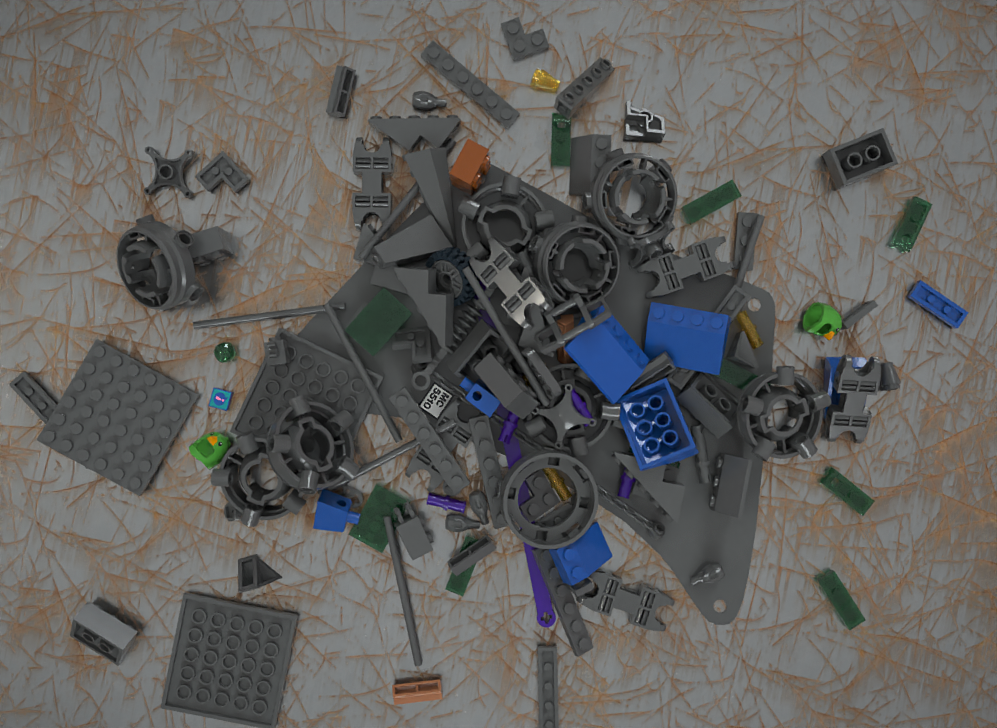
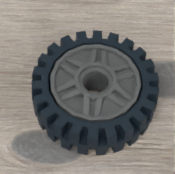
(450, 275)

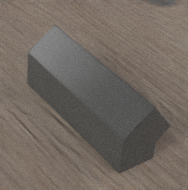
(340, 91)
(654, 371)
(471, 555)

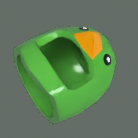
(822, 320)
(210, 449)

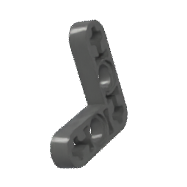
(540, 371)

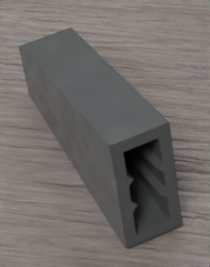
(411, 244)

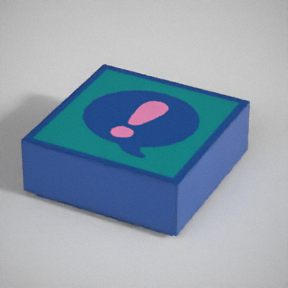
(220, 399)

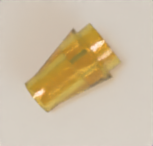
(544, 80)

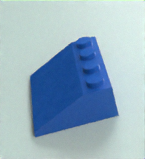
(688, 335)
(608, 356)
(656, 426)

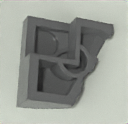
(643, 125)

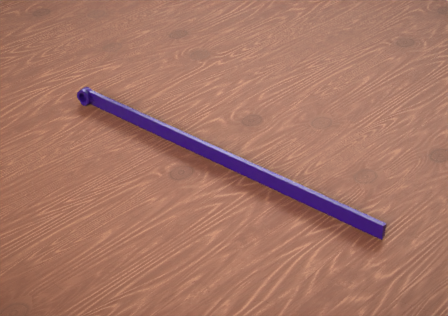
(513, 454)

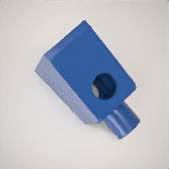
(486, 402)
(334, 512)

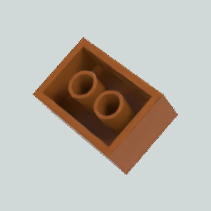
(470, 167)

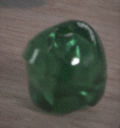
(224, 352)

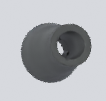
(889, 377)

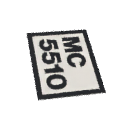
(436, 400)

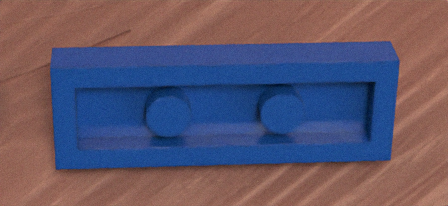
(937, 304)

